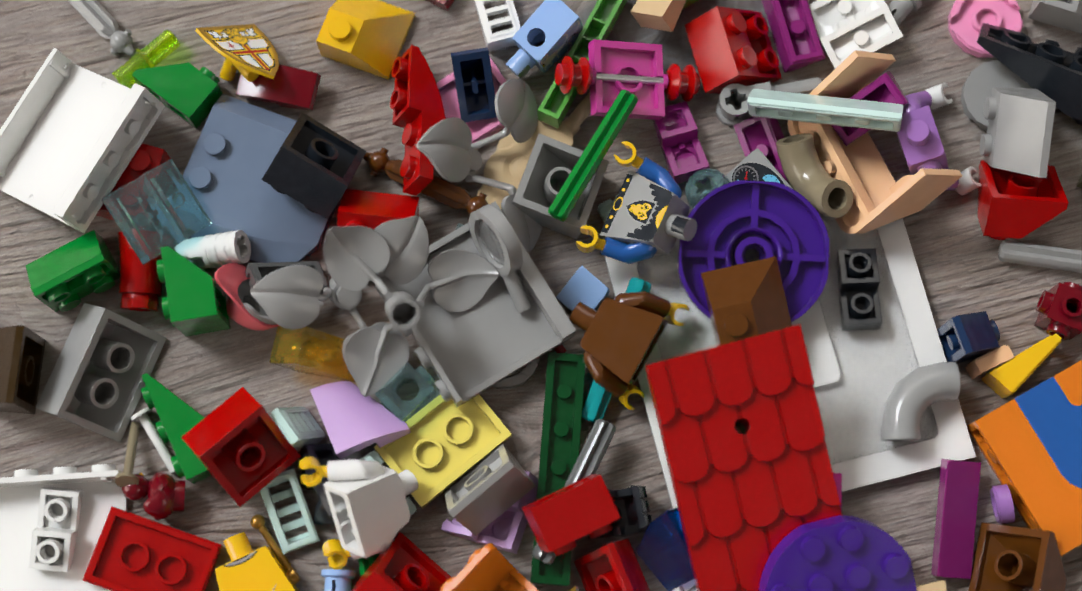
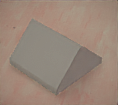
(487, 490)

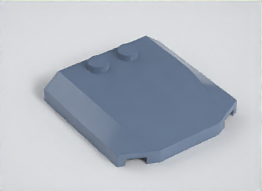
(229, 185)

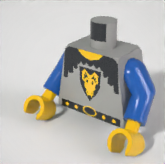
(644, 215)

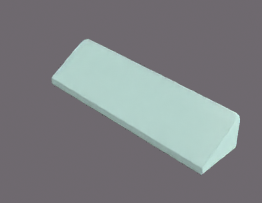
(825, 110)

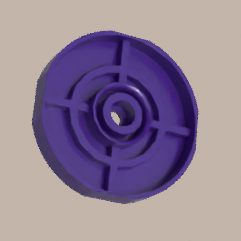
(760, 218)
(838, 556)

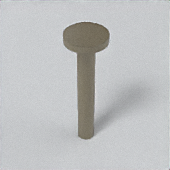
(127, 476)

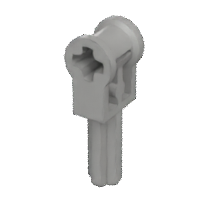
(727, 113)

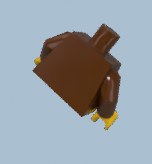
(623, 338)

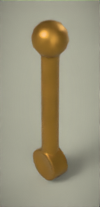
(258, 522)

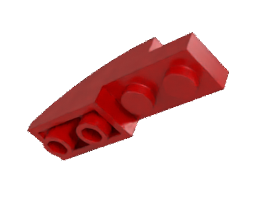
(416, 109)

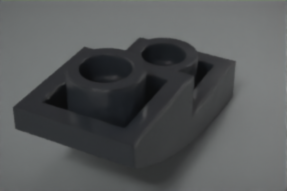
(858, 289)

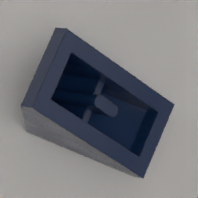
(474, 84)

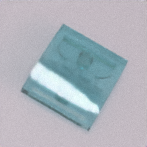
(156, 211)

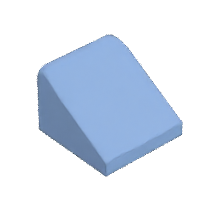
(583, 288)

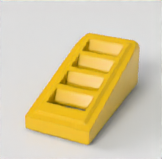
(1013, 373)

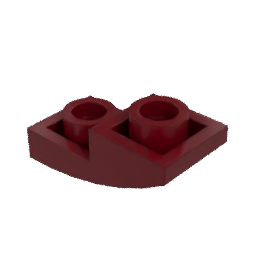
(288, 89)

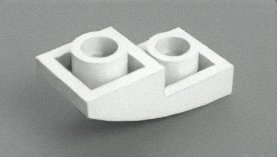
(56, 529)

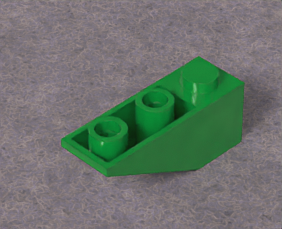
(175, 421)

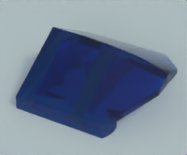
(666, 550)

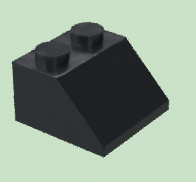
(314, 166)

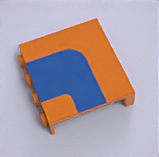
(1038, 454)

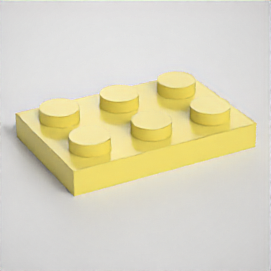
(444, 444)

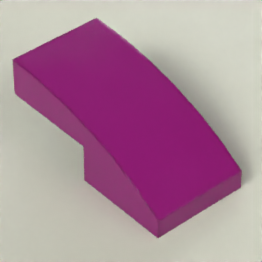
(680, 142)

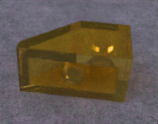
(310, 353)

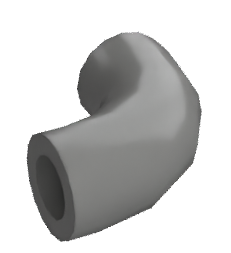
(915, 394)

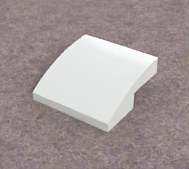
(853, 26)

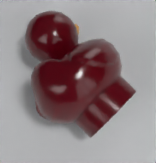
(163, 494)

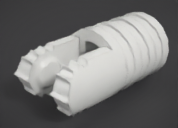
(216, 249)

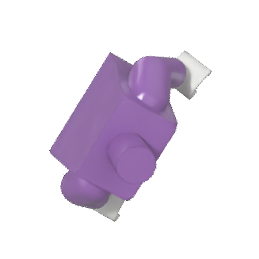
(921, 139)

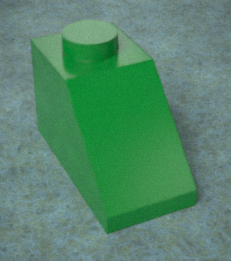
(182, 89)

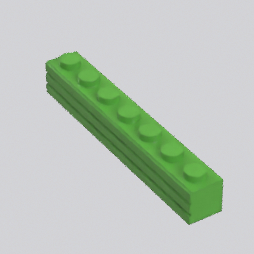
(598, 27)

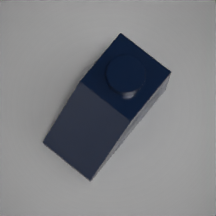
(968, 337)

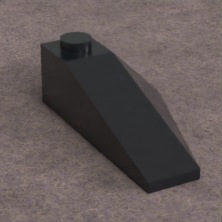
(1039, 65)

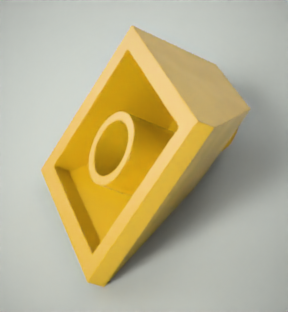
(365, 34)

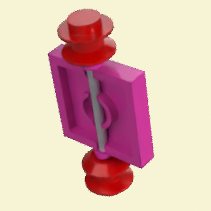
(628, 67)

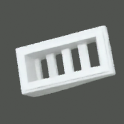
(500, 39)

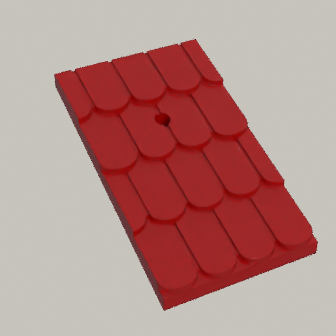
(749, 487)

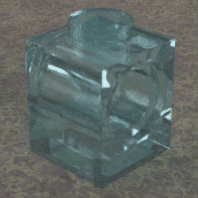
(404, 410)

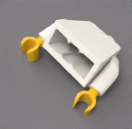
(365, 505)

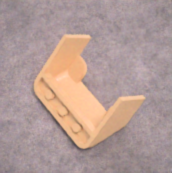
(875, 192)

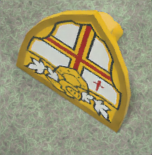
(244, 50)

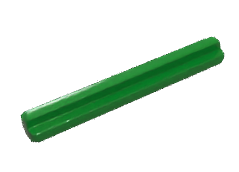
(593, 155)

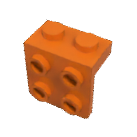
(488, 571)

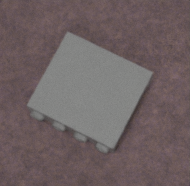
(490, 339)

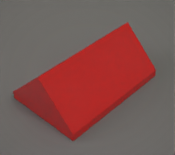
(612, 569)

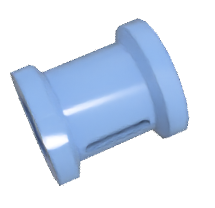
(338, 579)

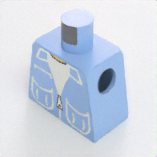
(552, 24)

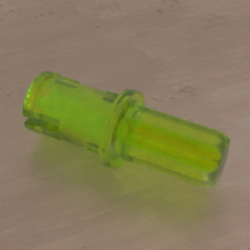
(147, 57)

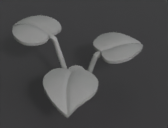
(456, 157)
(356, 256)
(293, 291)

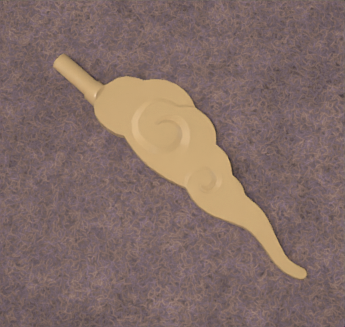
(512, 157)

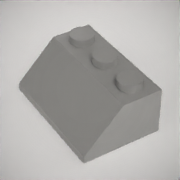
(101, 372)

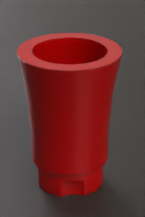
(138, 282)

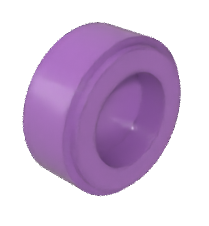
(1002, 504)

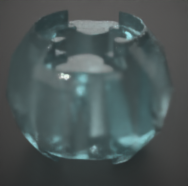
(703, 183)

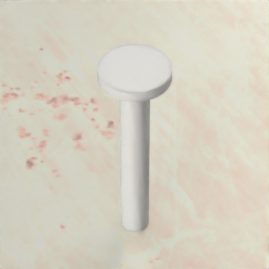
(154, 436)

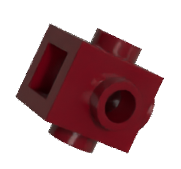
(1053, 310)

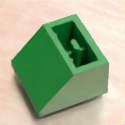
(73, 272)
(193, 297)

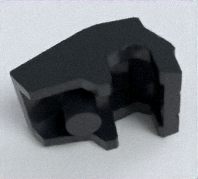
(632, 511)

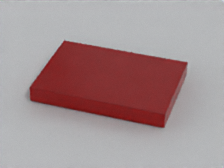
(149, 556)

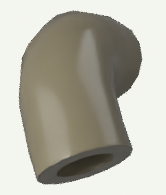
(809, 178)

